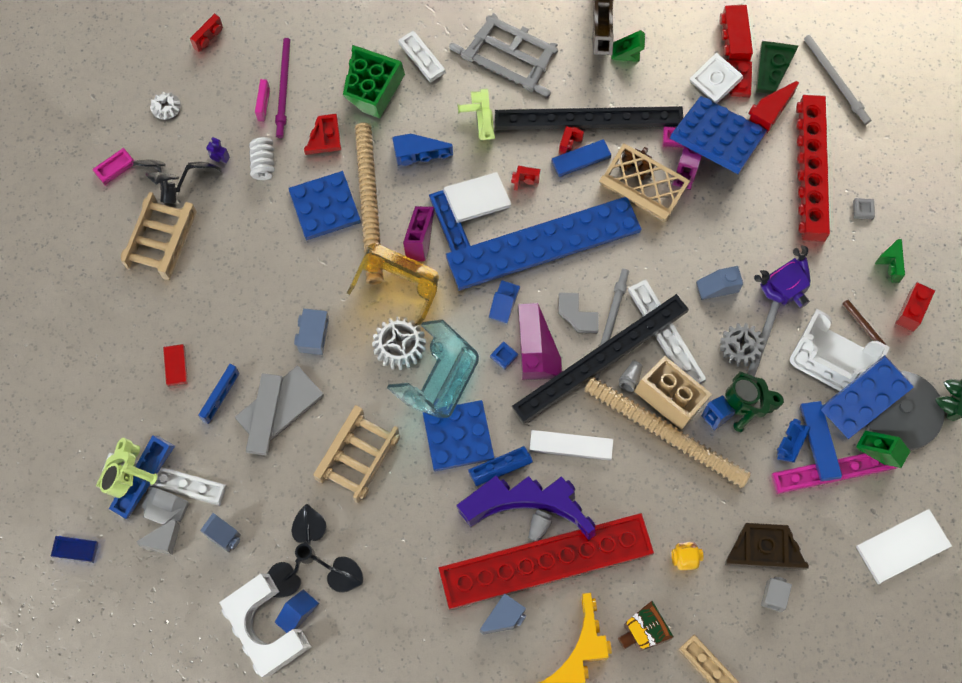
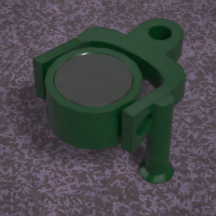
(745, 393)

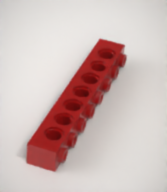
(815, 106)

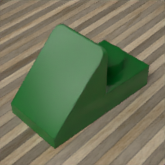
(629, 47)
(894, 258)

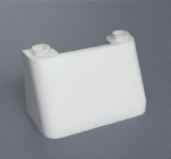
(831, 356)

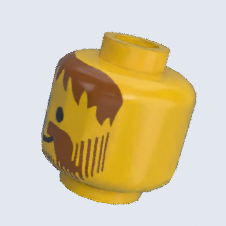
(687, 556)

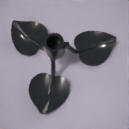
(168, 189)
(311, 527)

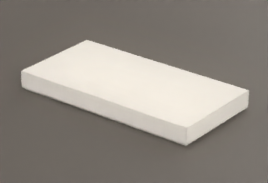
(903, 546)

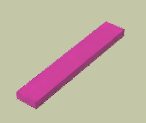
(808, 476)

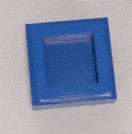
(504, 355)

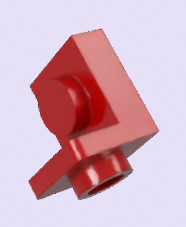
(570, 135)
(525, 174)

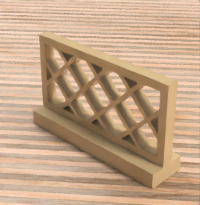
(632, 194)

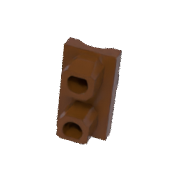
(642, 165)

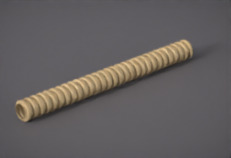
(368, 193)
(667, 432)

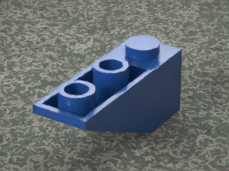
(416, 148)

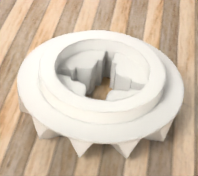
(168, 111)

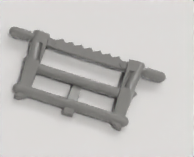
(482, 36)

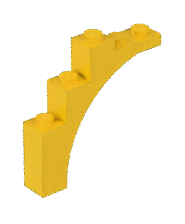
(588, 648)

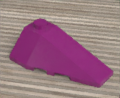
(538, 350)

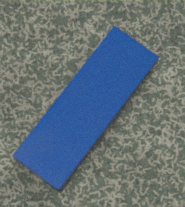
(581, 158)
(219, 394)
(500, 466)

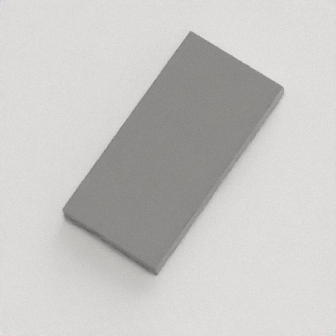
(295, 398)

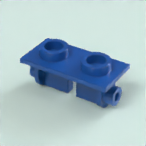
(793, 442)

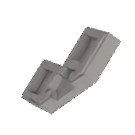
(581, 321)

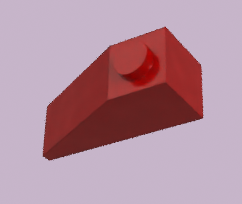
(771, 106)

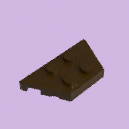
(766, 547)

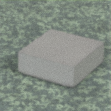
(863, 208)

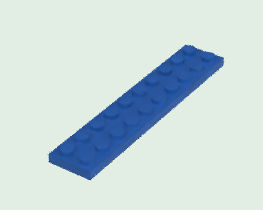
(542, 243)

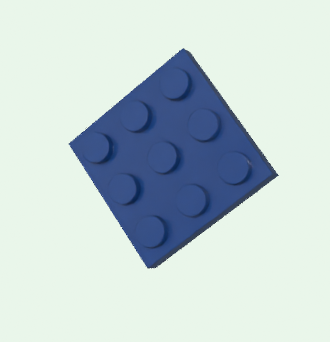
(324, 205)
(459, 438)

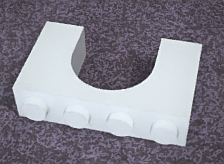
(240, 610)

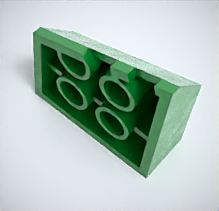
(372, 80)

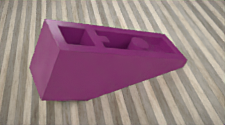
(419, 233)

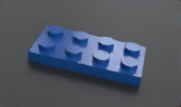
(866, 397)

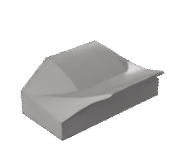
(163, 506)

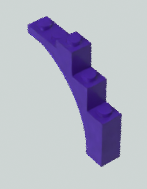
(497, 497)

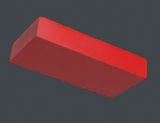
(175, 365)

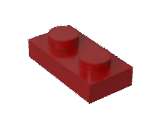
(206, 32)

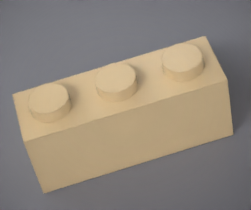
(672, 392)

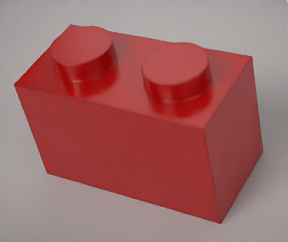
(915, 307)

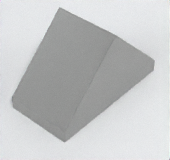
(161, 539)

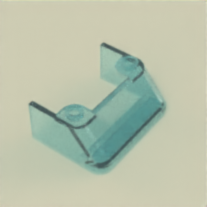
(448, 377)

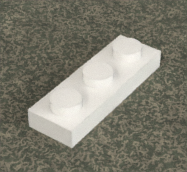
(421, 56)

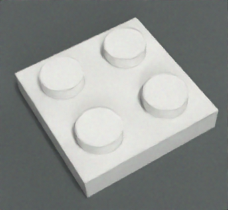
(716, 78)

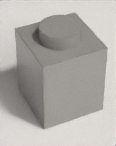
(776, 594)

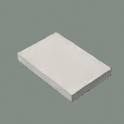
(477, 197)

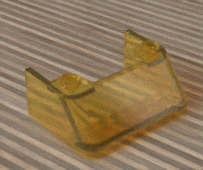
(424, 277)

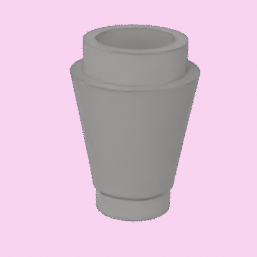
(630, 378)
(539, 525)

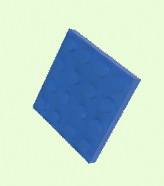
(718, 134)

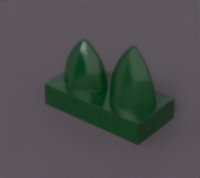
(953, 404)

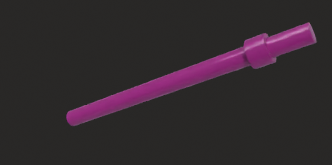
(281, 118)

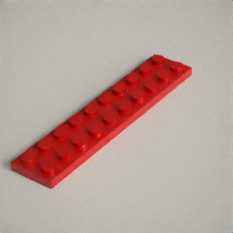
(545, 561)

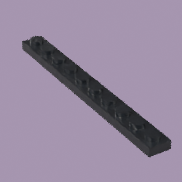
(588, 118)
(600, 358)

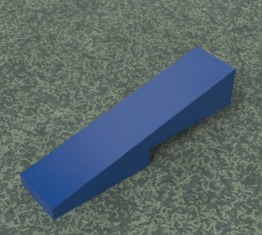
(150, 461)

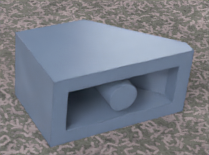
(720, 283)
(221, 533)
(504, 616)

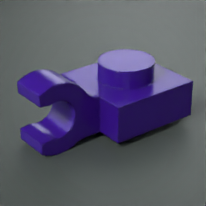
(217, 152)

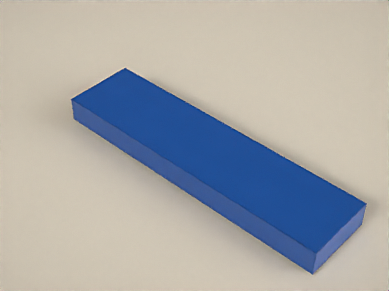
(452, 230)
(821, 441)

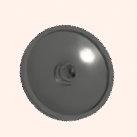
(912, 417)

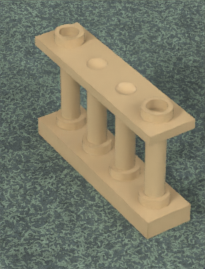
(172, 249)
(336, 453)

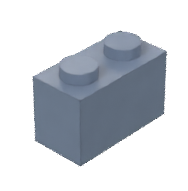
(312, 331)

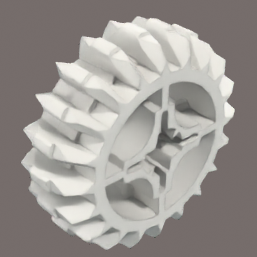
(406, 340)

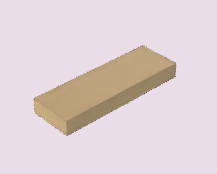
(706, 662)

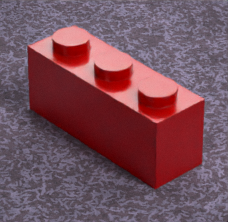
(736, 33)

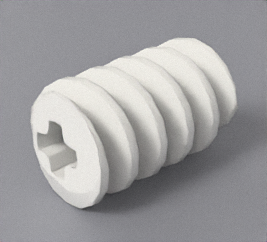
(261, 158)

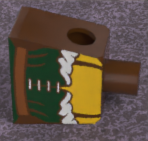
(645, 629)

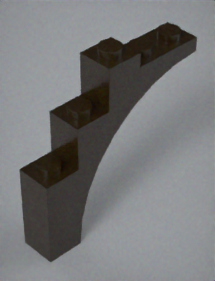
(603, 27)

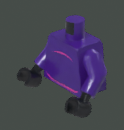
(788, 281)

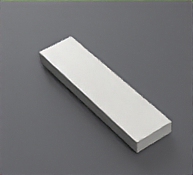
(571, 445)

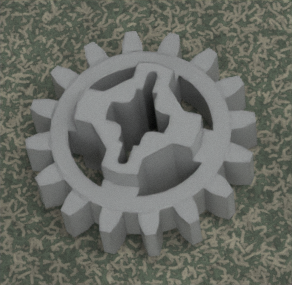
(732, 342)

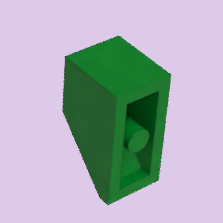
(884, 448)

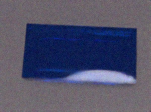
(74, 549)

